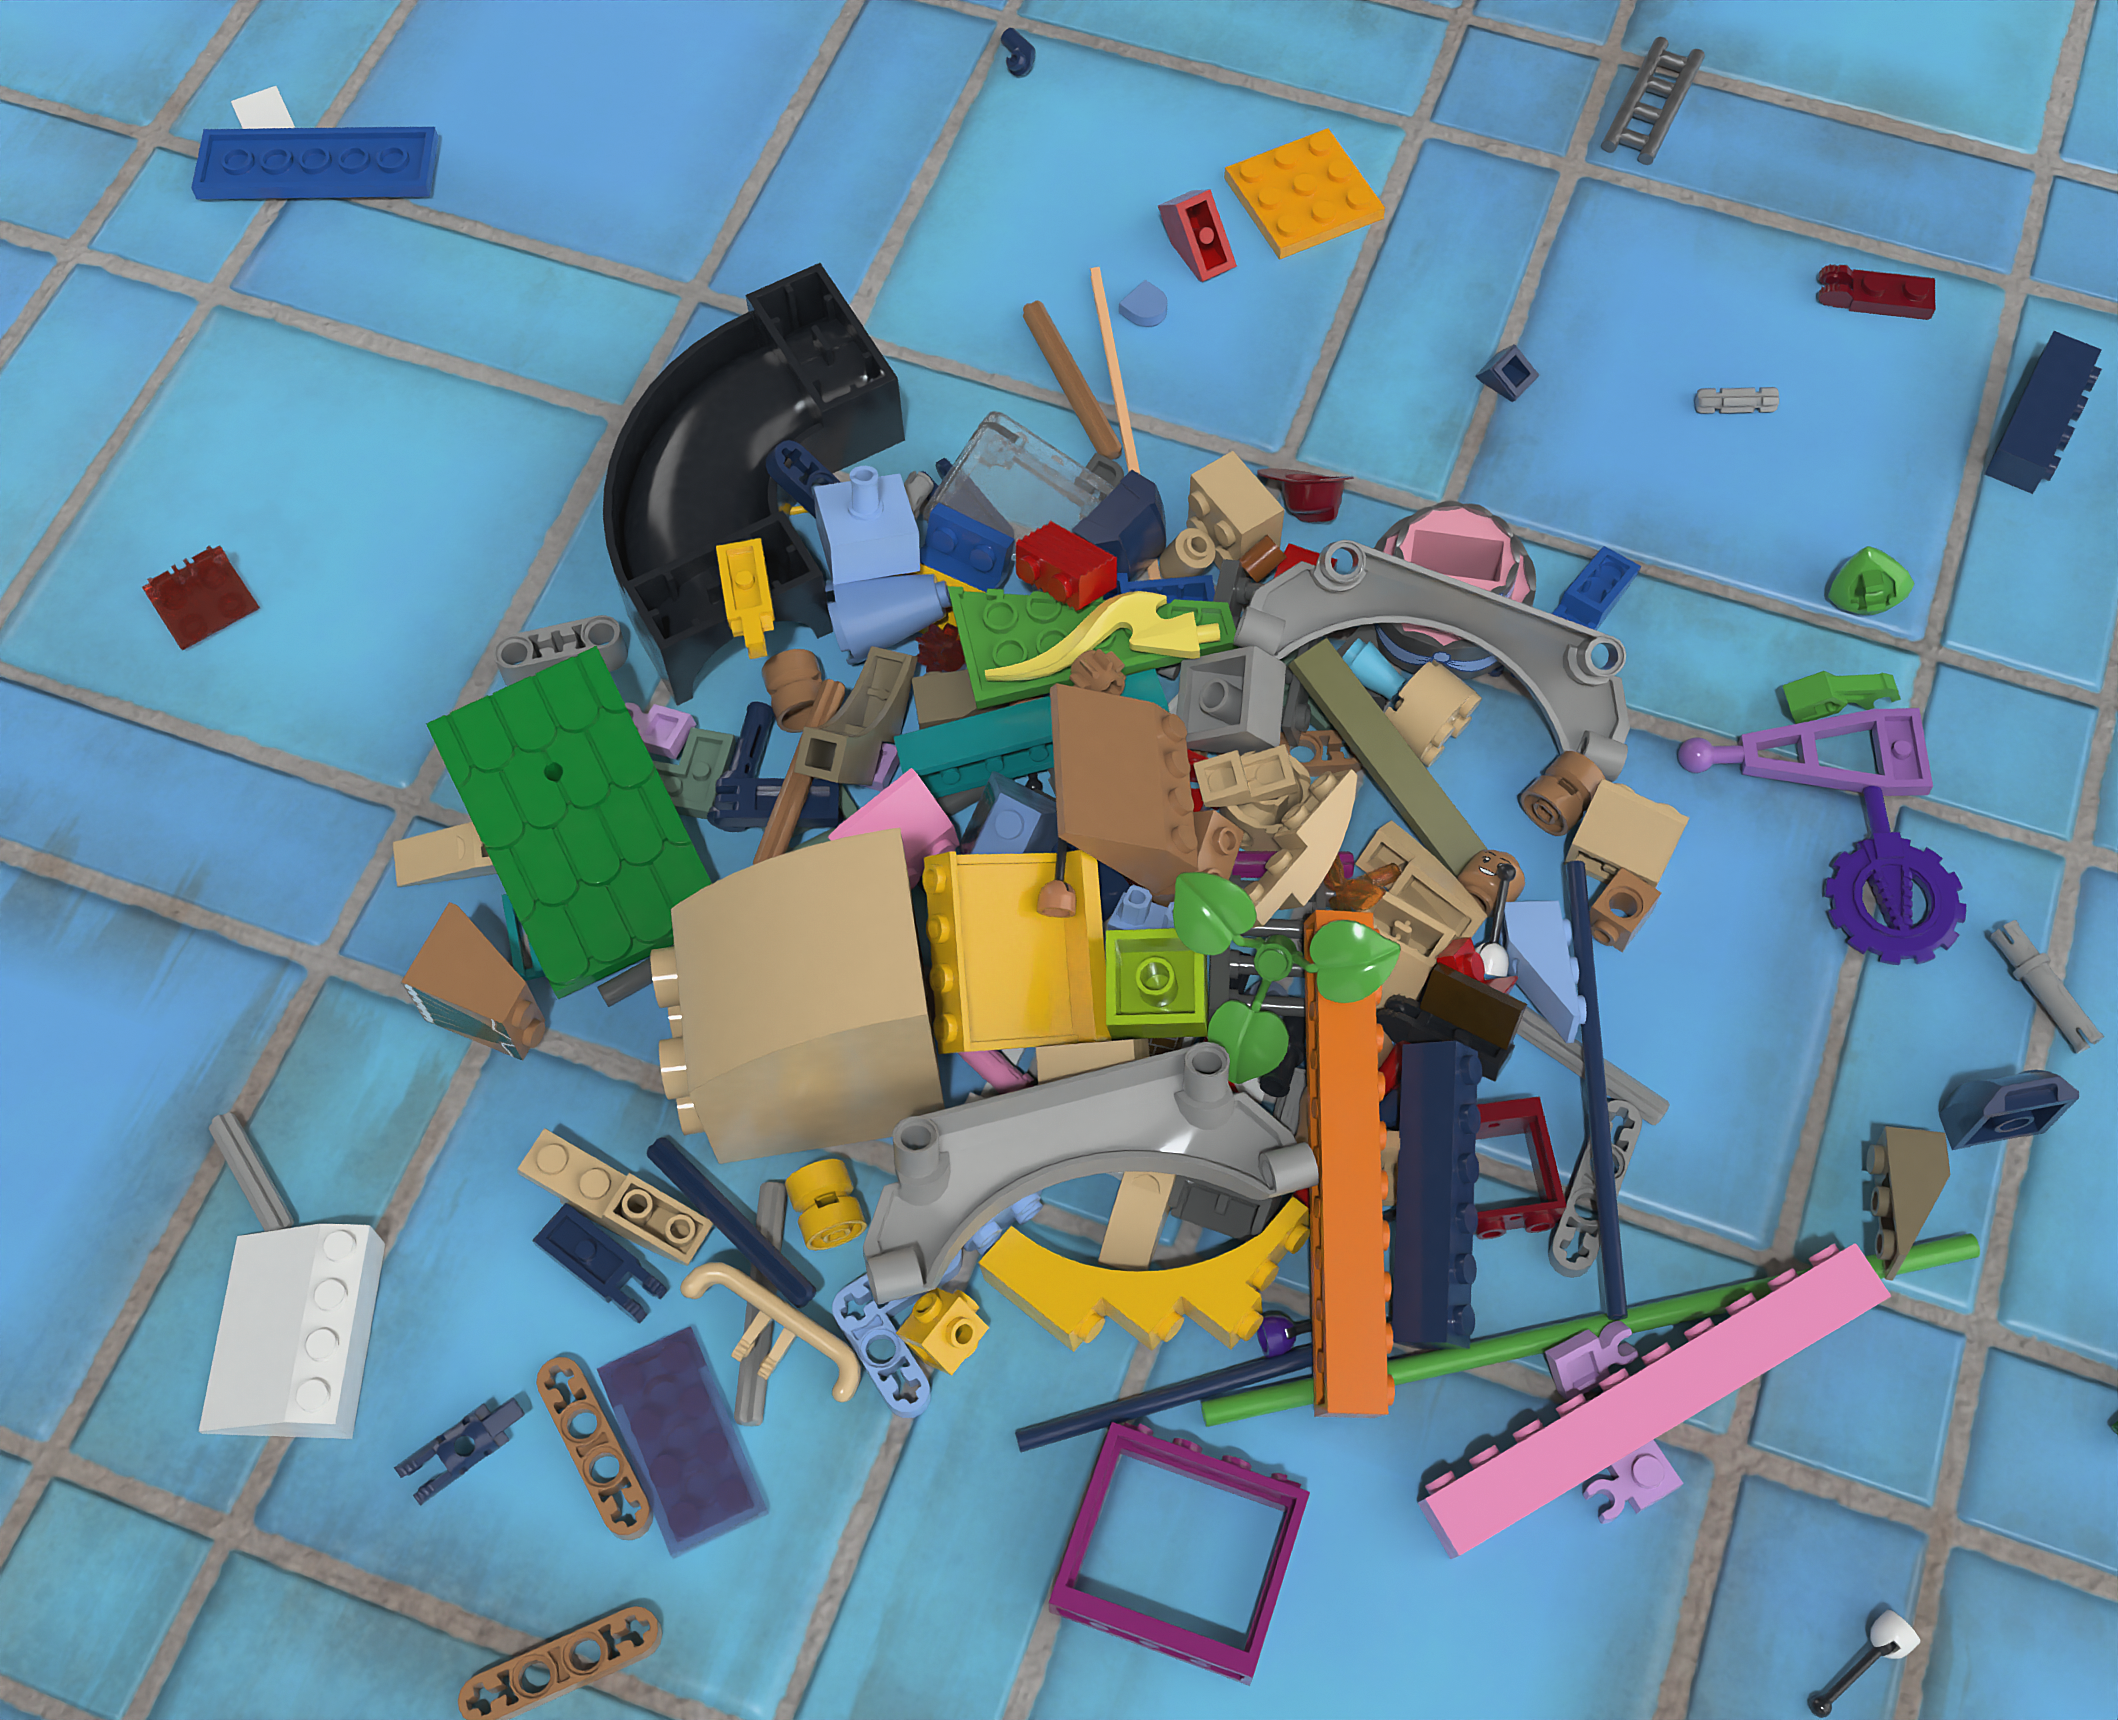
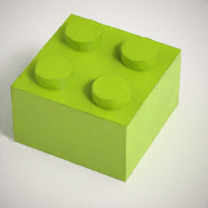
(1154, 986)

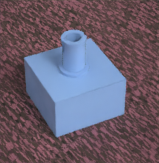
(867, 527)

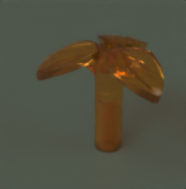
(1359, 892)

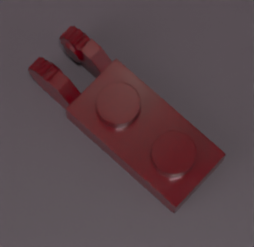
(1877, 292)

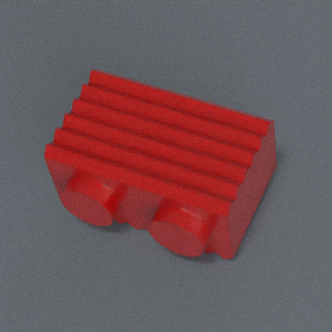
(1065, 565)

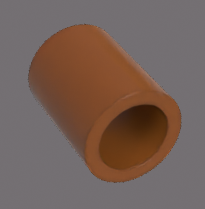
(1262, 558)

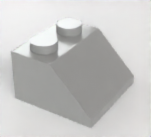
(1232, 700)

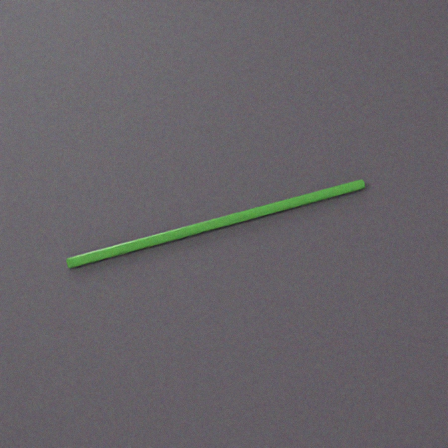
(1541, 1339)

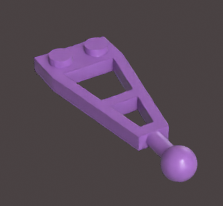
(1896, 739)

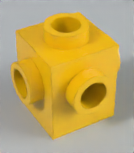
(943, 1329)

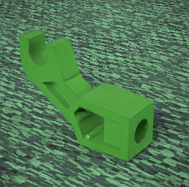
(1828, 694)

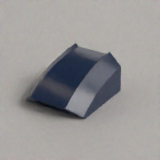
(1128, 525)
(2005, 1107)

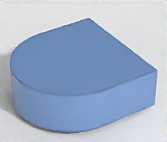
(1144, 305)

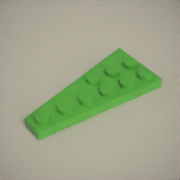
(1014, 628)

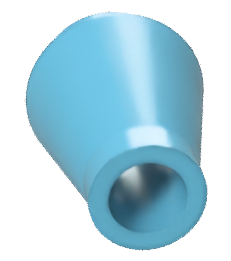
(1373, 669)

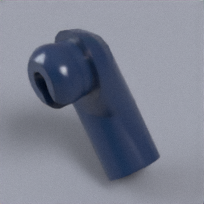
(1022, 52)

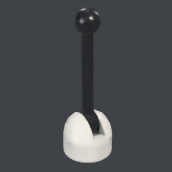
(1492, 953)
(1890, 1638)

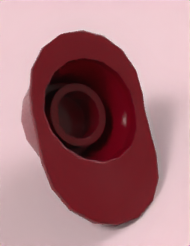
(1309, 494)

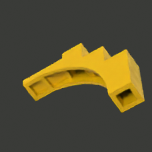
(1214, 1293)

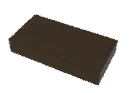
(1473, 1006)

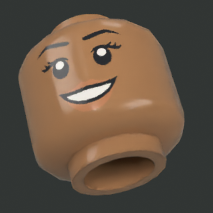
(1482, 881)

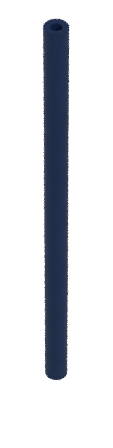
(1165, 1399)

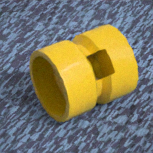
(827, 1209)

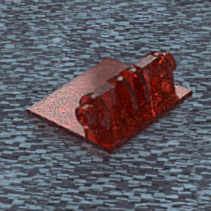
(200, 597)

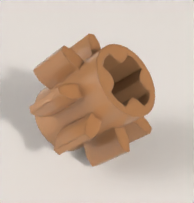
(1098, 672)

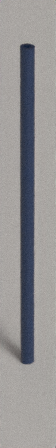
(1597, 1096)

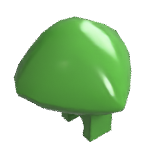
(1870, 583)

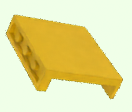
(1004, 968)

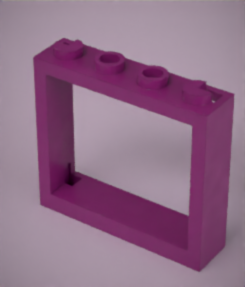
(1225, 1474)

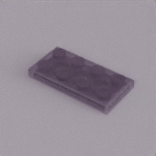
(682, 1442)

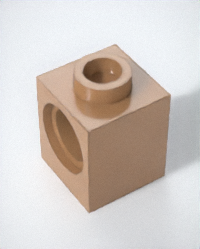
(1626, 894)

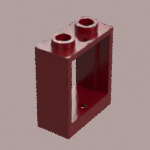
(1515, 1118)

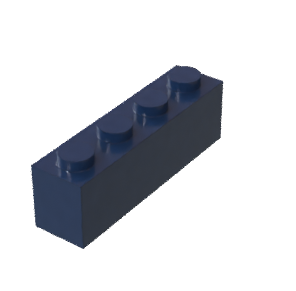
(2043, 413)

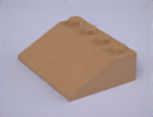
(1123, 784)

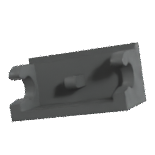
(1221, 1208)

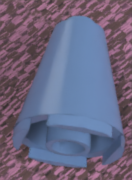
(884, 611)

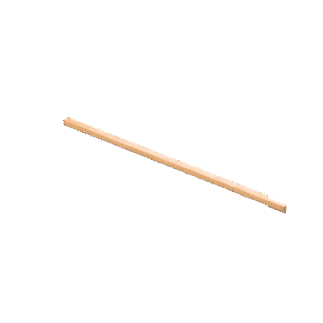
(1117, 386)

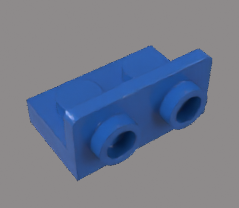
(966, 549)

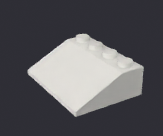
(294, 1333)

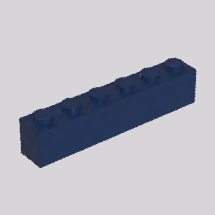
(1436, 1196)

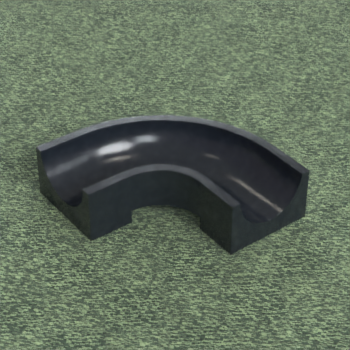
(697, 474)

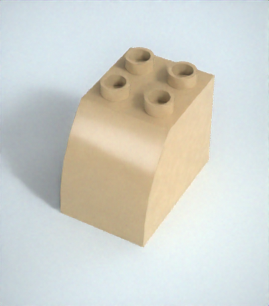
(799, 1002)

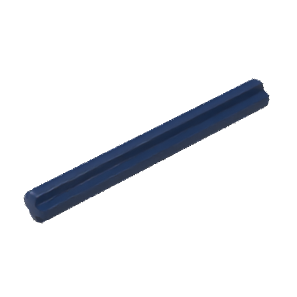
(731, 1222)

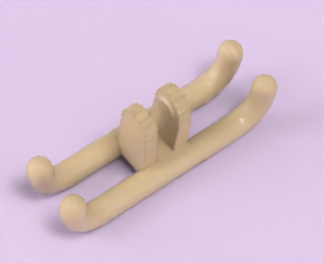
(776, 1309)

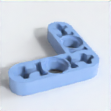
(878, 1326)

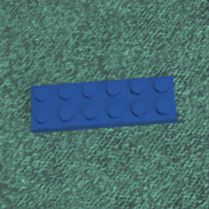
(315, 162)

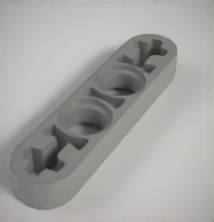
(1584, 1187)

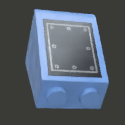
(1010, 821)

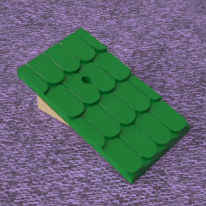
(572, 818)

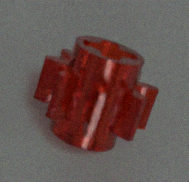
(932, 644)

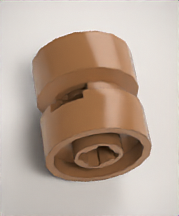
(793, 684)
(1563, 793)

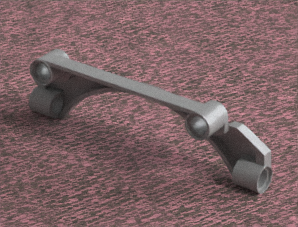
(1540, 649)
(1136, 1116)

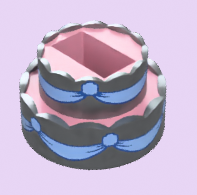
(1467, 546)

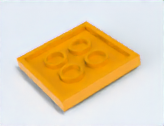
(1304, 193)

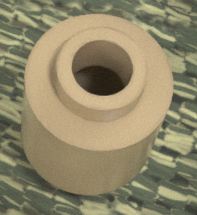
(1187, 554)

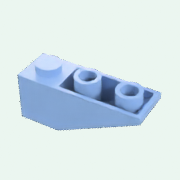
(1540, 957)

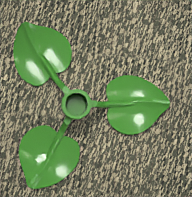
(1345, 953)

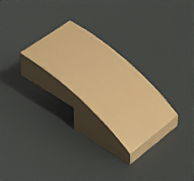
(1245, 780)

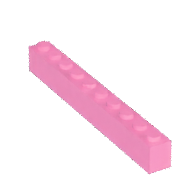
(1652, 1400)

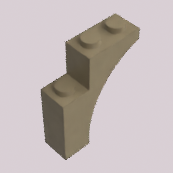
(874, 712)

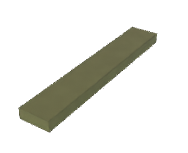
(1387, 756)

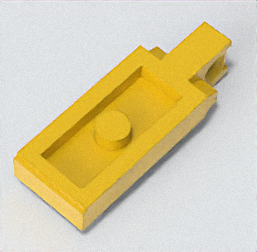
(746, 593)

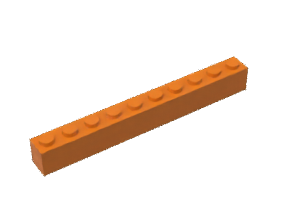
(1347, 1203)

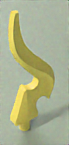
(1128, 610)

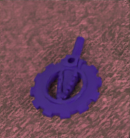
(1890, 867)

